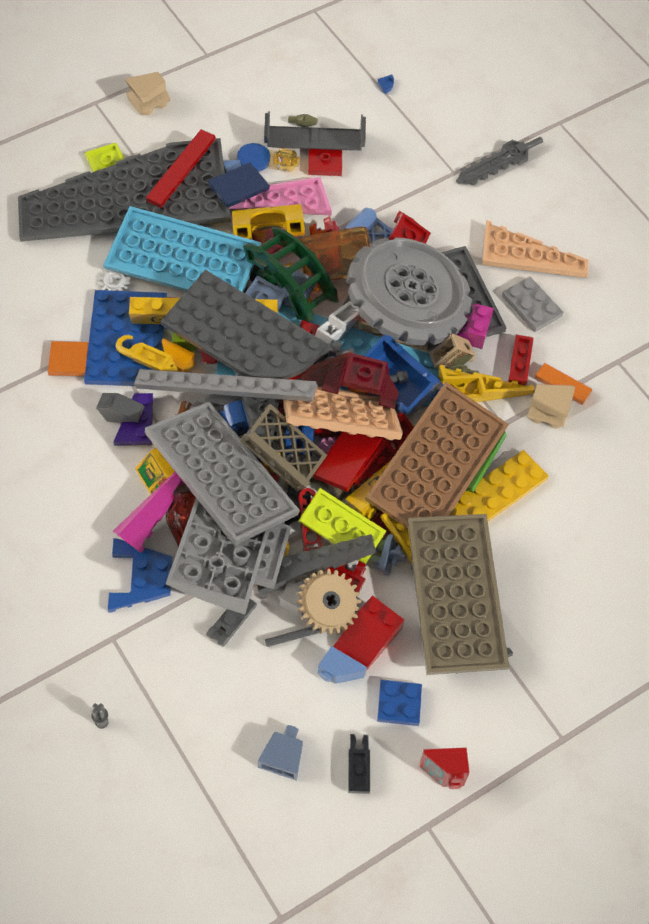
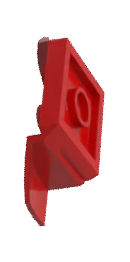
(408, 228)

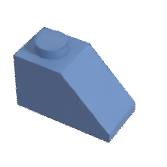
(339, 667)

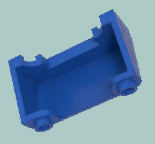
(421, 383)

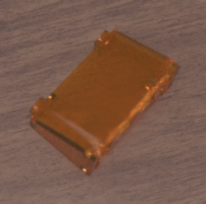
(336, 250)

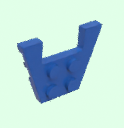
(148, 577)

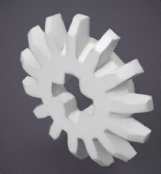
(106, 281)

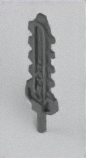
(512, 152)

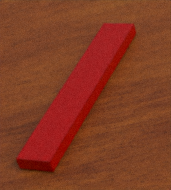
(180, 168)

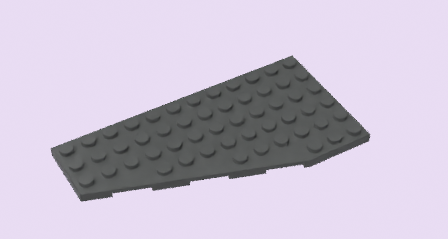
(101, 199)

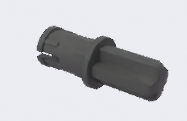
(100, 715)

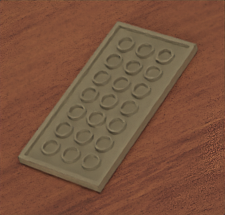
(457, 594)

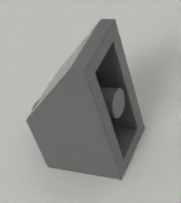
(119, 408)

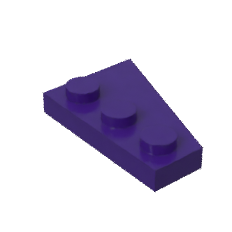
(134, 432)

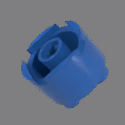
(235, 417)

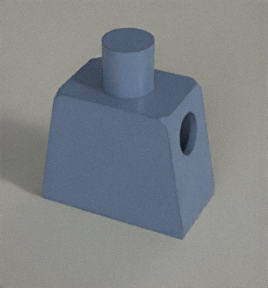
(282, 753)

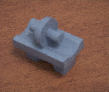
(390, 555)

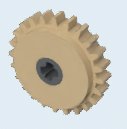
(315, 605)

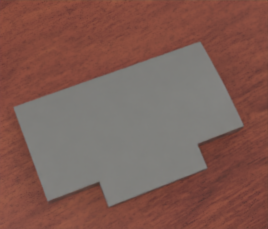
(218, 571)

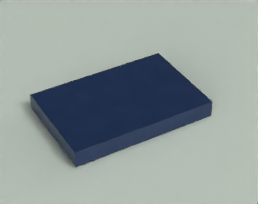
(238, 185)

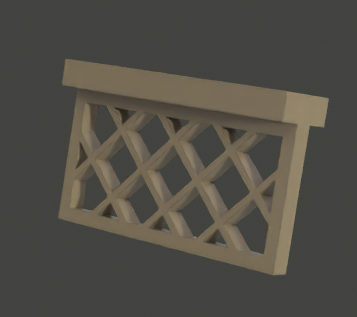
(277, 461)

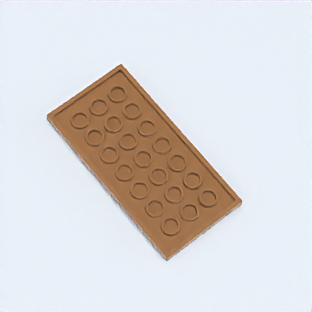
(437, 458)

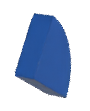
(386, 83)

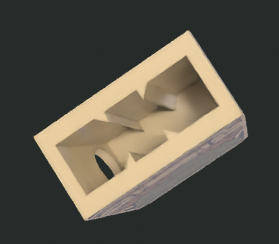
(452, 351)

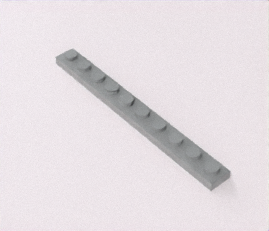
(226, 385)

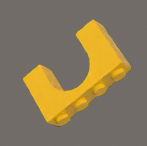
(285, 216)

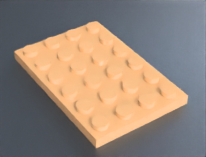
(345, 412)

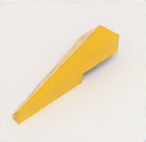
(481, 386)

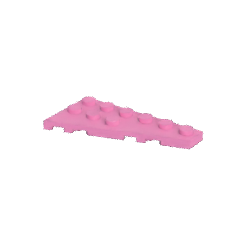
(307, 192)

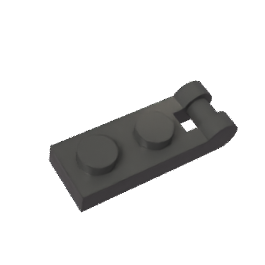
(229, 622)

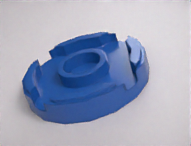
(255, 154)

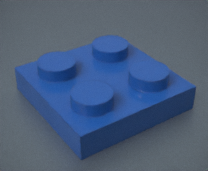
(399, 702)

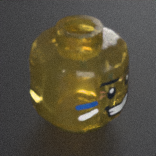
(286, 160)

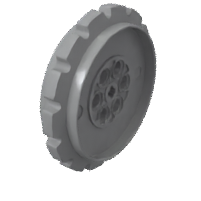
(409, 291)

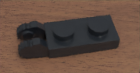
(359, 766)

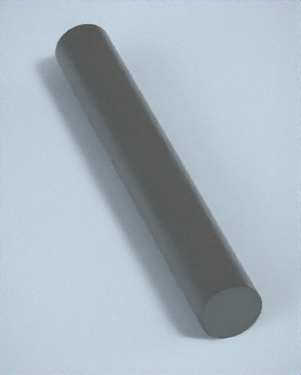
(290, 636)

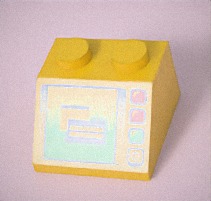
(154, 470)

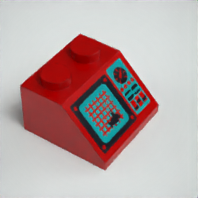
(446, 766)

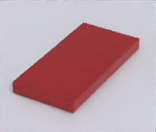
(347, 459)

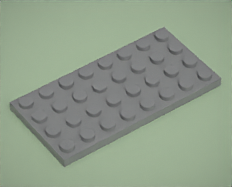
(222, 472)

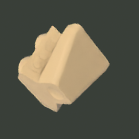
(147, 92)
(551, 404)

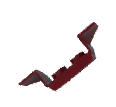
(364, 375)

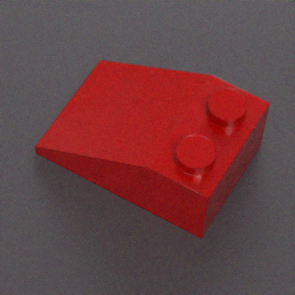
(370, 633)

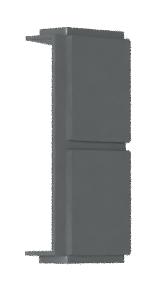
(314, 137)

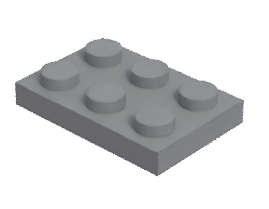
(532, 304)

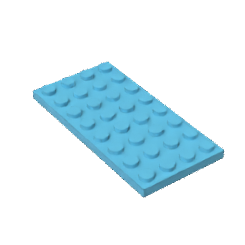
(176, 251)

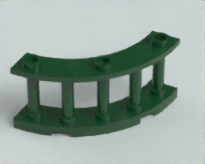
(260, 257)

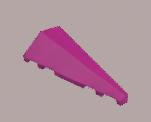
(150, 512)

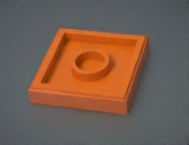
(67, 358)

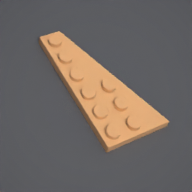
(526, 253)

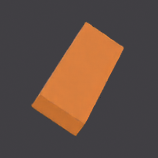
(551, 376)

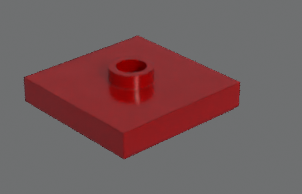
(325, 162)

